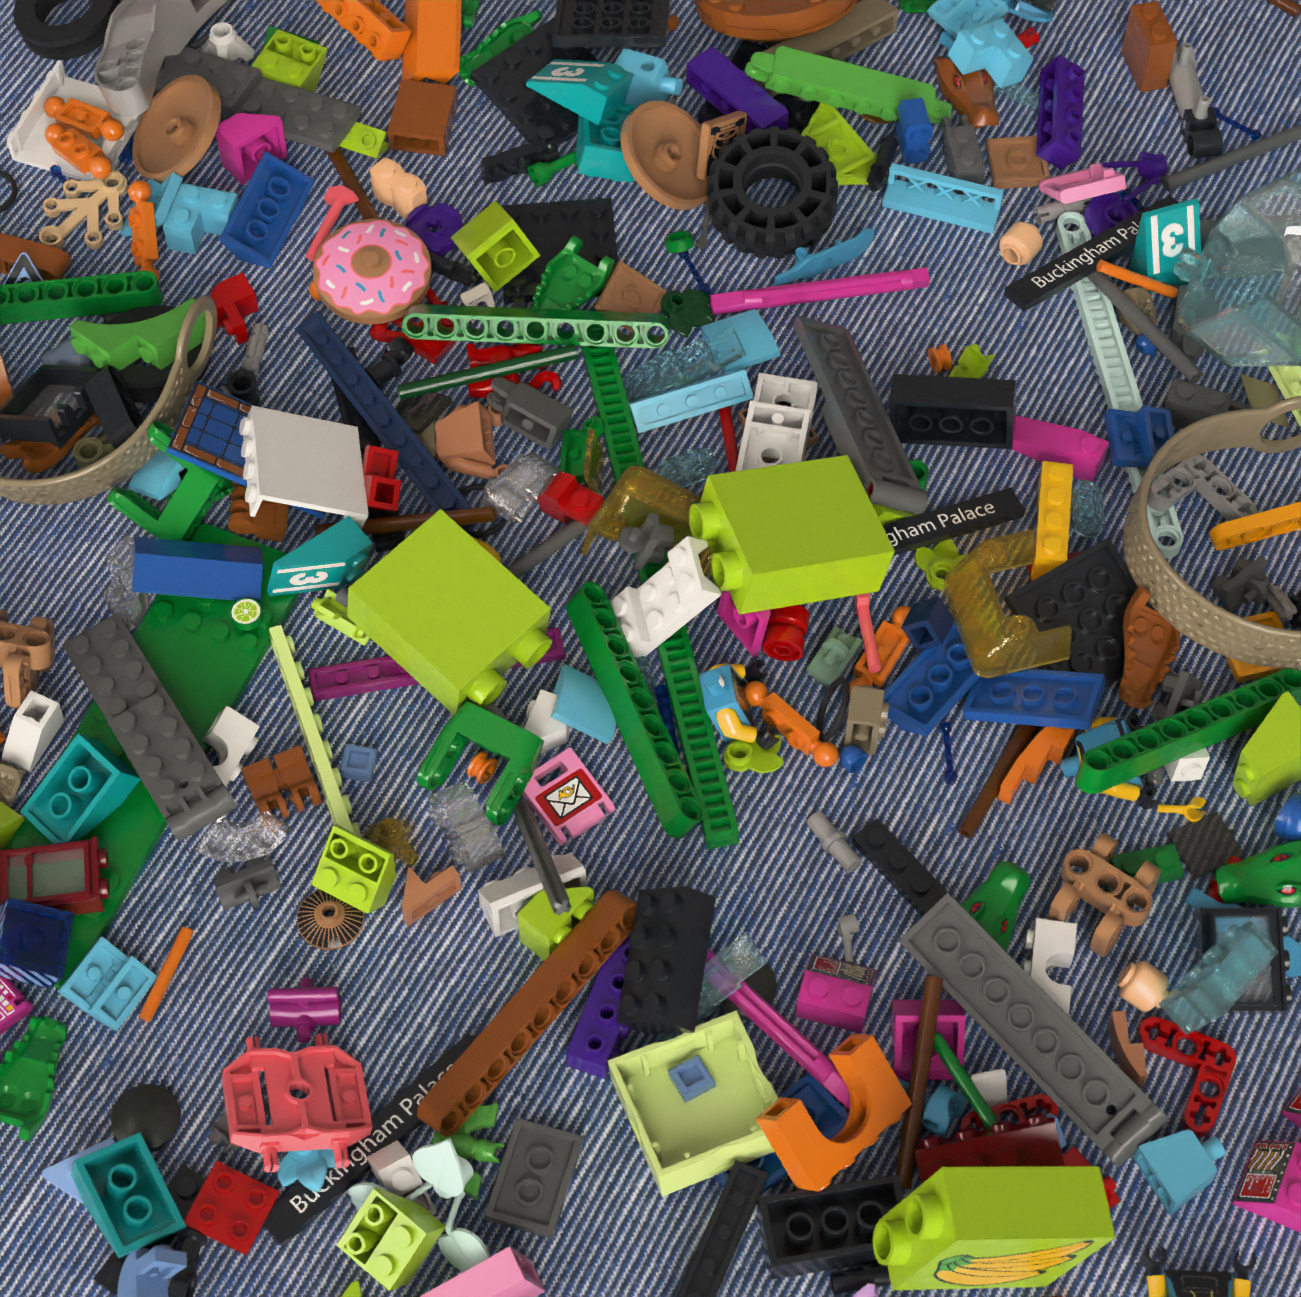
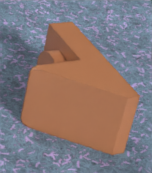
(423, 898)

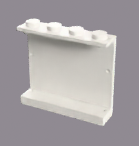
(28, 139)
(303, 463)

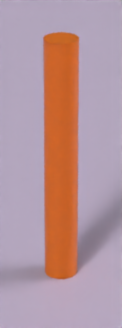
(1137, 279)
(166, 974)

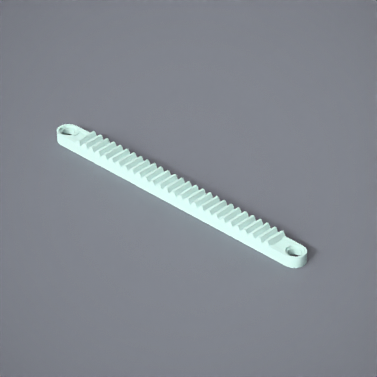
(1113, 369)

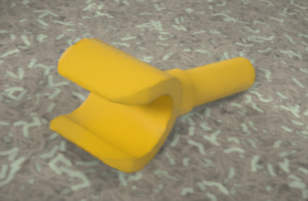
(1188, 810)

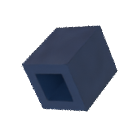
(928, 623)

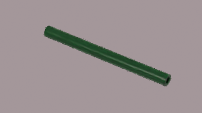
(487, 371)

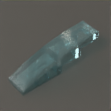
(685, 366)
(723, 977)

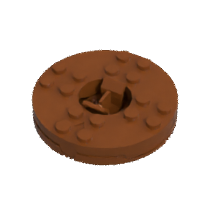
(771, 18)

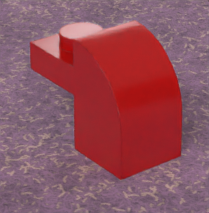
(233, 301)
(379, 480)
(567, 499)

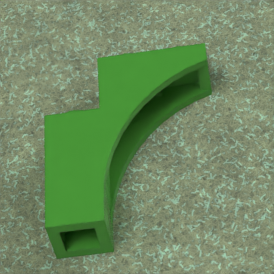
(124, 343)

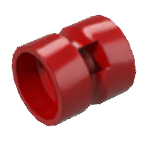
(785, 633)

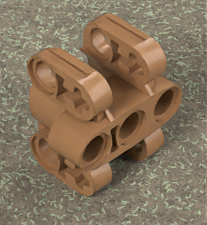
(23, 655)
(1117, 904)

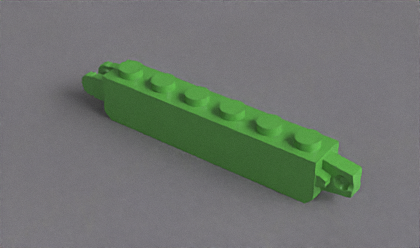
(842, 84)

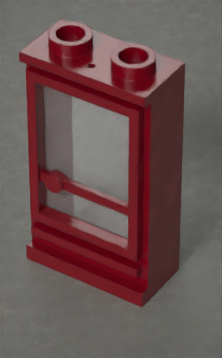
(57, 876)

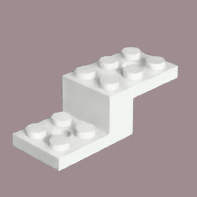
(777, 429)

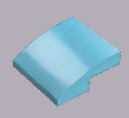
(965, 14)
(162, 199)
(753, 334)
(157, 477)
(583, 705)
(107, 984)

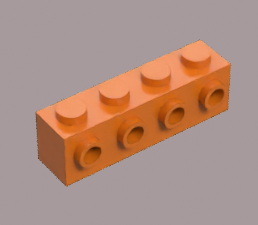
(370, 25)

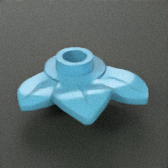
(307, 1167)

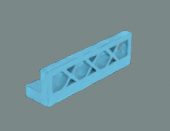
(943, 202)
(690, 400)

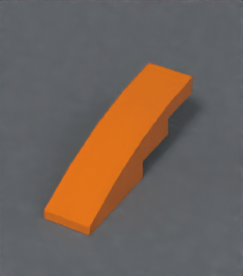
(1047, 745)

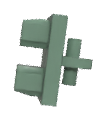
(834, 657)

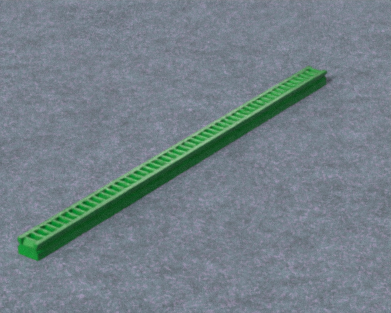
(675, 653)

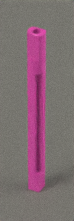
(819, 291)
(790, 1039)

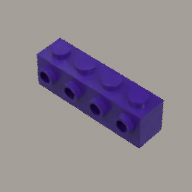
(733, 90)
(1060, 112)
(597, 1031)

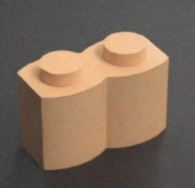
(397, 187)

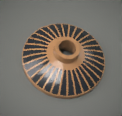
(332, 931)

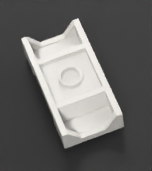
(665, 599)

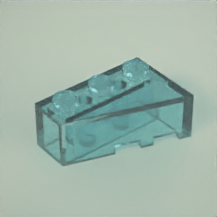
(1219, 978)

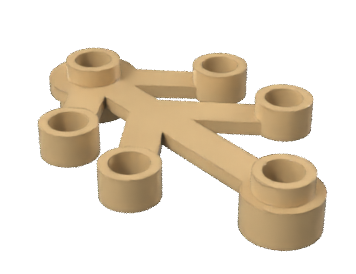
(84, 209)

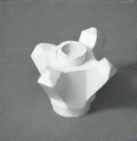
(227, 44)

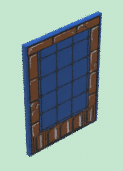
(211, 435)

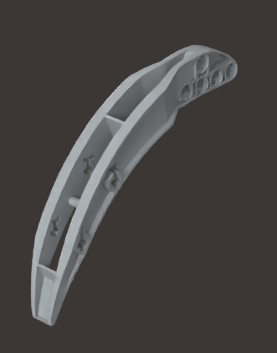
(137, 43)

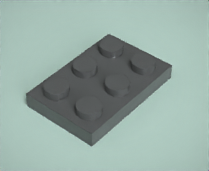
(534, 1178)

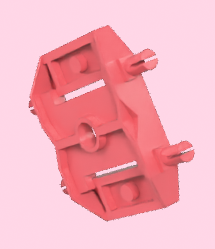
(295, 1121)

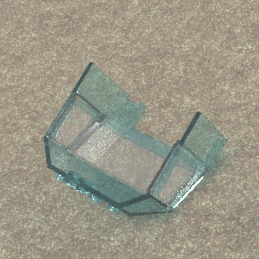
(1248, 280)

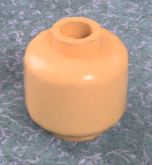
(1020, 243)
(1143, 986)

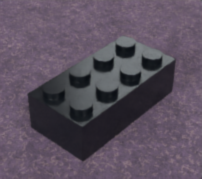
(953, 411)
(666, 960)
(824, 1227)

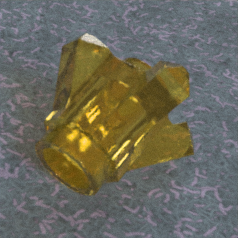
(392, 836)

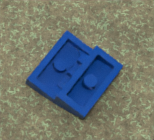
(1137, 435)

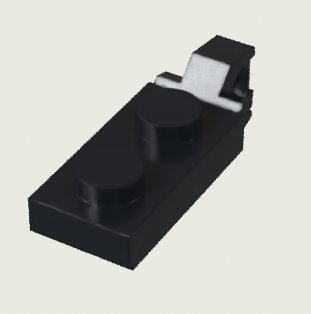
(516, 161)

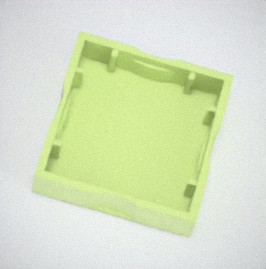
(709, 1132)

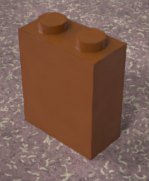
(1149, 46)
(423, 117)

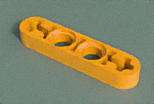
(1256, 527)

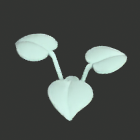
(448, 1175)

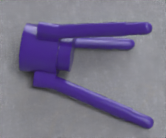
(1149, 167)

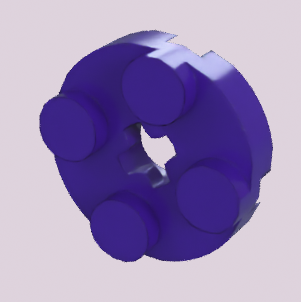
(1101, 206)
(443, 216)

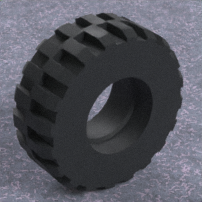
(764, 156)

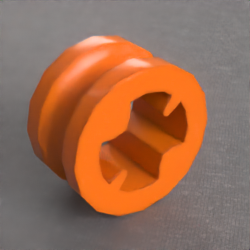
(939, 358)
(482, 767)

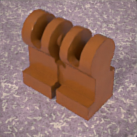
(268, 523)
(290, 774)

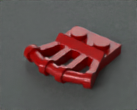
(428, 349)

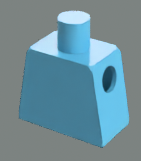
(650, 78)
(1178, 1166)

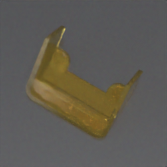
(635, 497)
(990, 639)

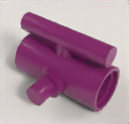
(305, 1007)

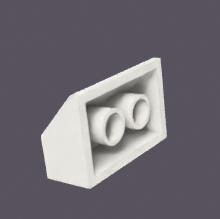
(506, 898)

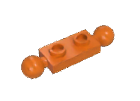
(84, 118)
(78, 151)
(142, 223)
(891, 644)
(791, 724)

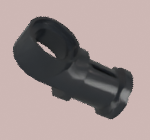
(395, 355)
(184, 1282)

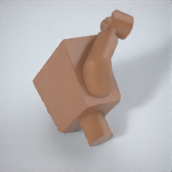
(466, 440)

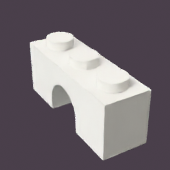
(231, 738)
(1051, 946)

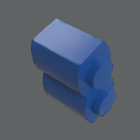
(913, 130)

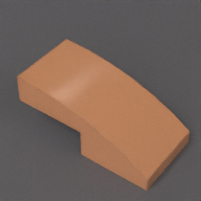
(1128, 1055)

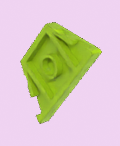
(845, 147)

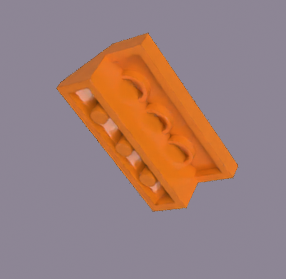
(434, 40)

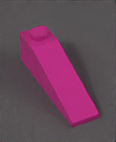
(1060, 444)

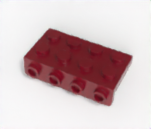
(1004, 1145)

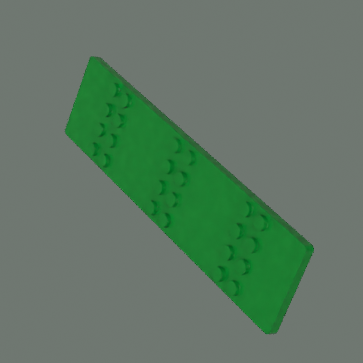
(203, 669)

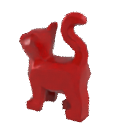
(504, 352)

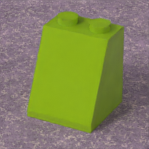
(495, 246)
(1272, 754)

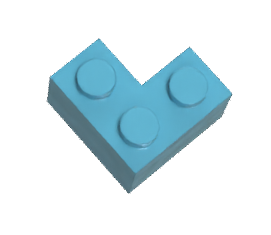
(992, 48)
(197, 212)

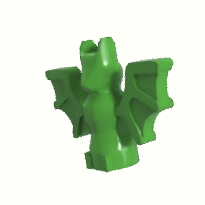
(468, 1147)

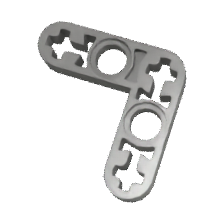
(1197, 480)

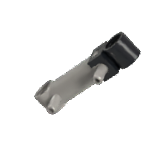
(1197, 117)

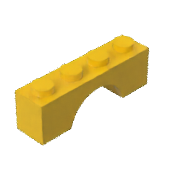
(1053, 517)

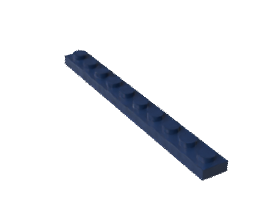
(381, 415)

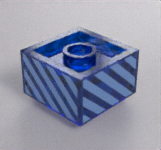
(33, 942)

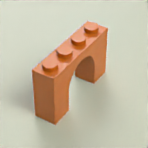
(874, 1105)

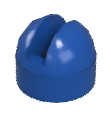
(1145, 346)
(853, 758)

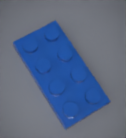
(1037, 698)

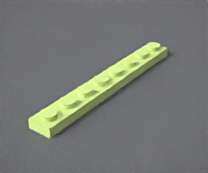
(311, 726)

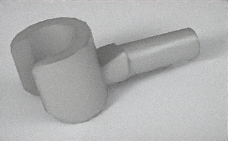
(847, 926)

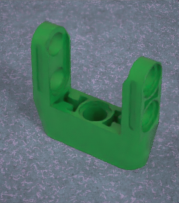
(185, 507)
(495, 735)

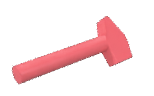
(337, 197)
(861, 608)

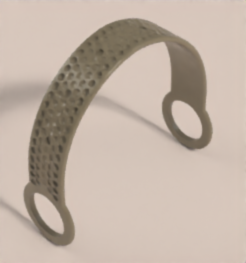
(137, 448)
(1170, 593)

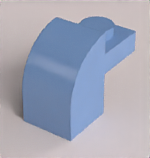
(148, 1271)

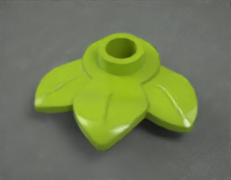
(938, 562)
(746, 755)

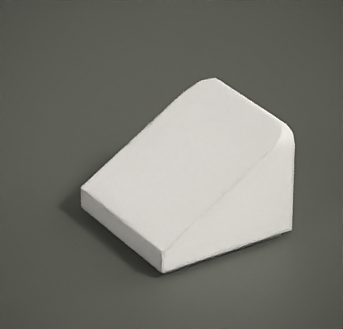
(992, 1086)

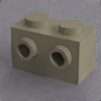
(866, 718)

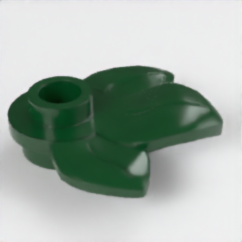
(689, 311)

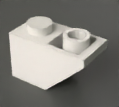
(541, 724)
(32, 730)
(398, 1174)

